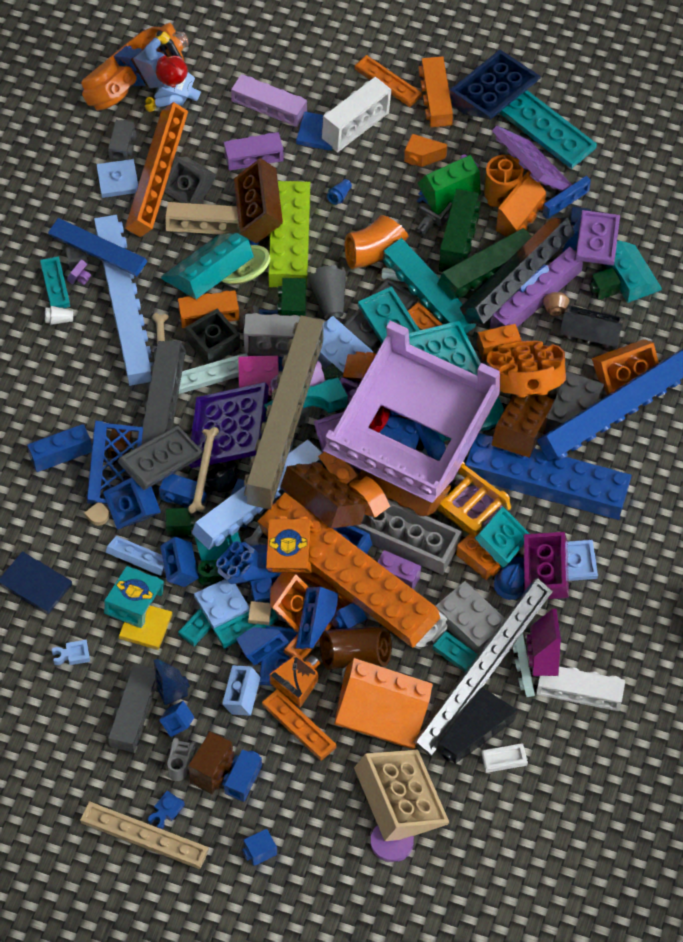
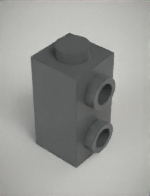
(122, 140)

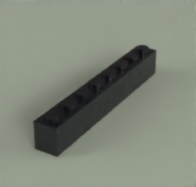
(517, 270)

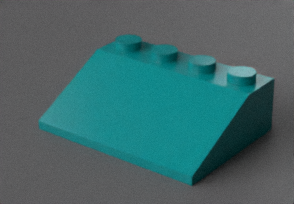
(210, 264)

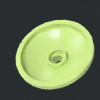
(252, 268)

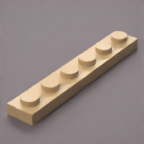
(144, 835)

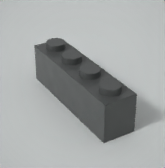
(133, 708)

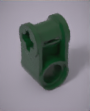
(212, 570)

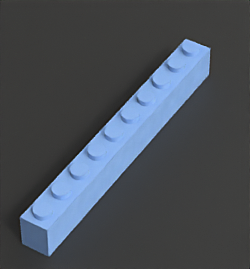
(126, 307)

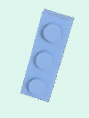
(136, 555)

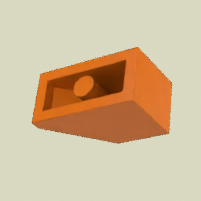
(424, 151)

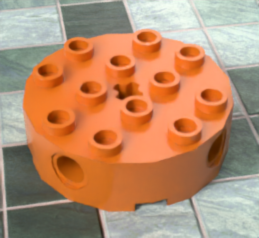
(528, 367)

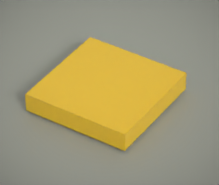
(152, 631)

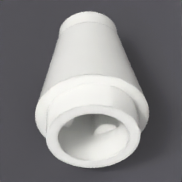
(58, 315)

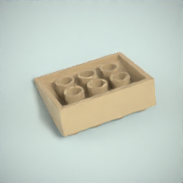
(400, 794)

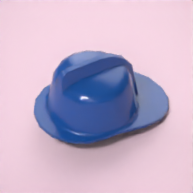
(511, 579)

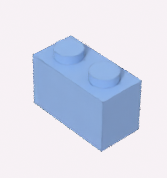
(241, 690)

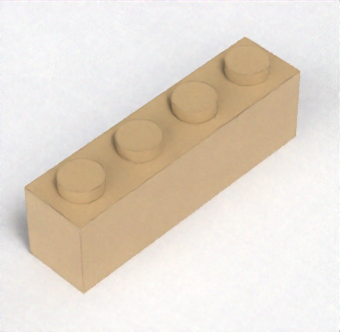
(202, 218)

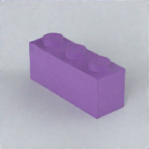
(245, 151)

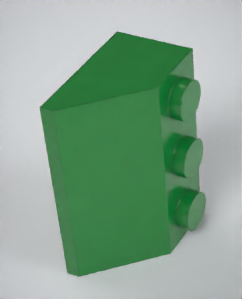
(441, 185)

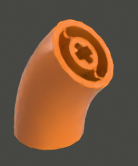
(368, 245)

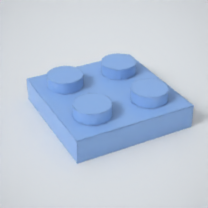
(221, 603)

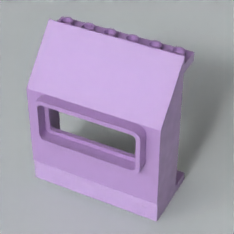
(425, 392)

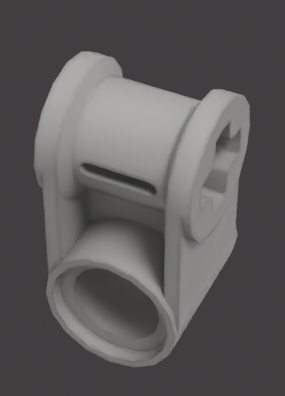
(180, 755)

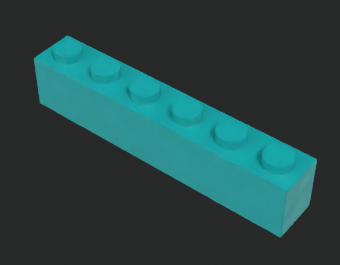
(423, 283)

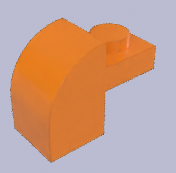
(372, 494)

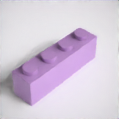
(269, 100)

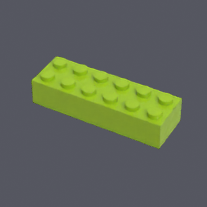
(291, 240)

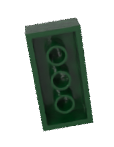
(459, 229)

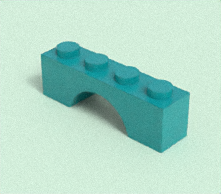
(327, 395)

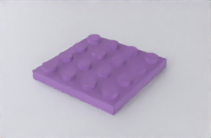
(531, 159)

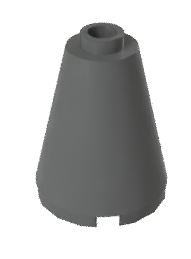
(329, 290)

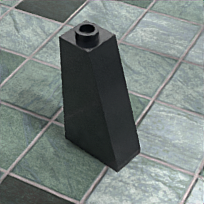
(476, 725)

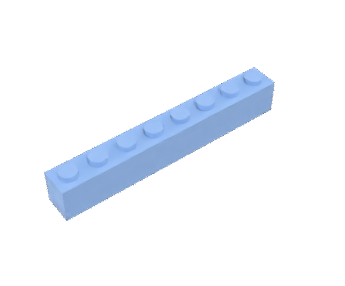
(235, 511)

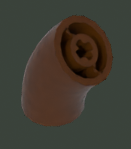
(367, 644)

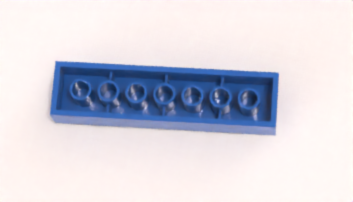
(560, 481)

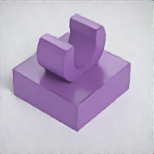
(79, 273)

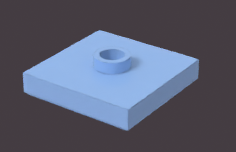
(117, 178)

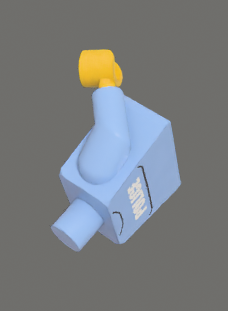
(178, 94)

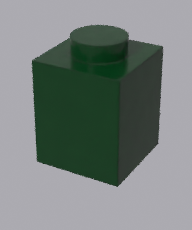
(605, 284)
(179, 522)

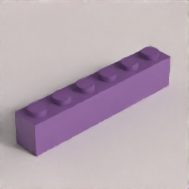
(525, 303)

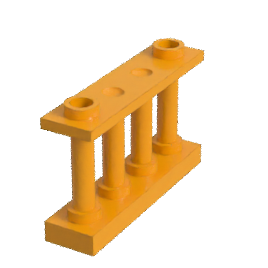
(459, 515)

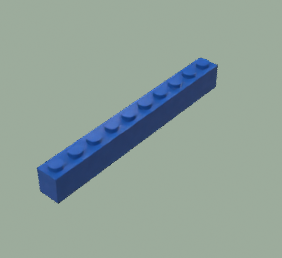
(613, 407)

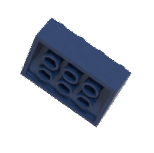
(492, 86)

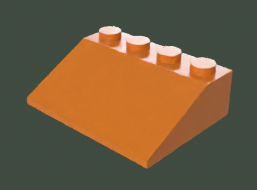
(382, 703)

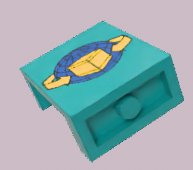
(132, 596)

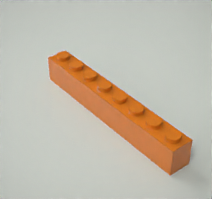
(156, 170)

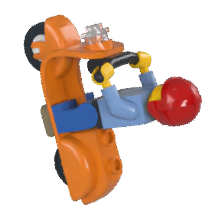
(146, 60)

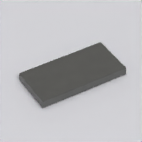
(359, 325)
(160, 457)

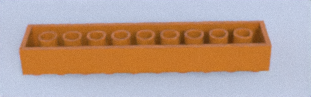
(360, 577)

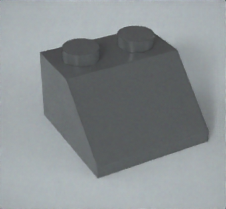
(188, 181)

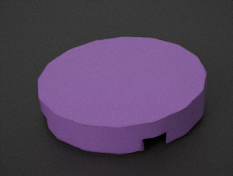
(390, 850)

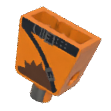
(296, 678)

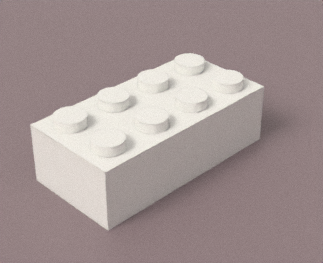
(356, 114)

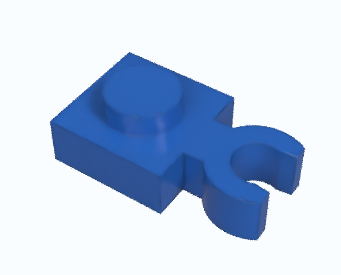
(166, 807)

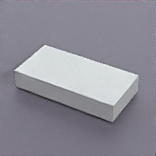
(504, 758)

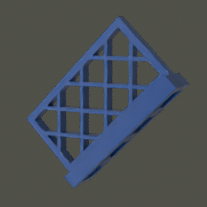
(97, 457)

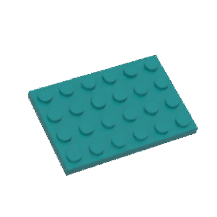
(453, 346)

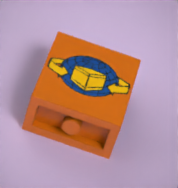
(289, 545)

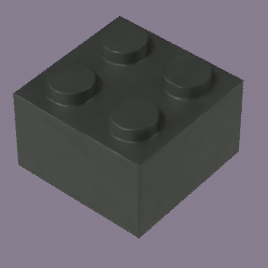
(213, 337)

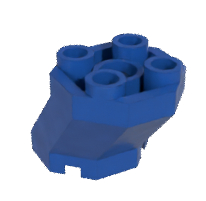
(245, 563)

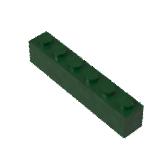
(481, 266)

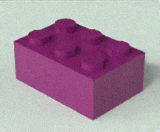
(548, 561)

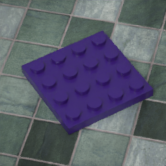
(238, 418)

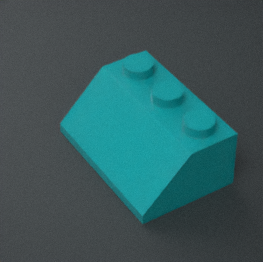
(633, 272)

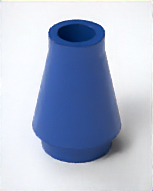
(338, 192)

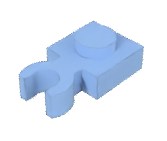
(76, 653)

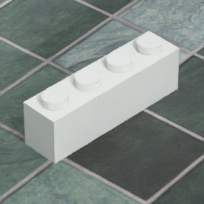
(583, 688)

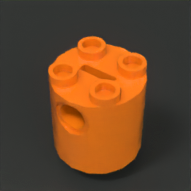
(501, 178)

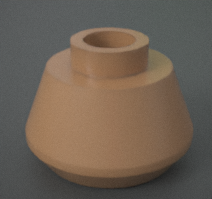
(556, 303)

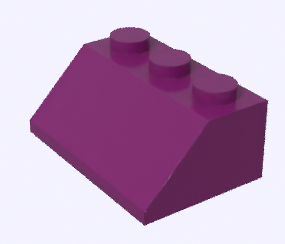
(544, 645)

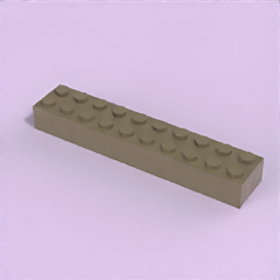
(284, 412)

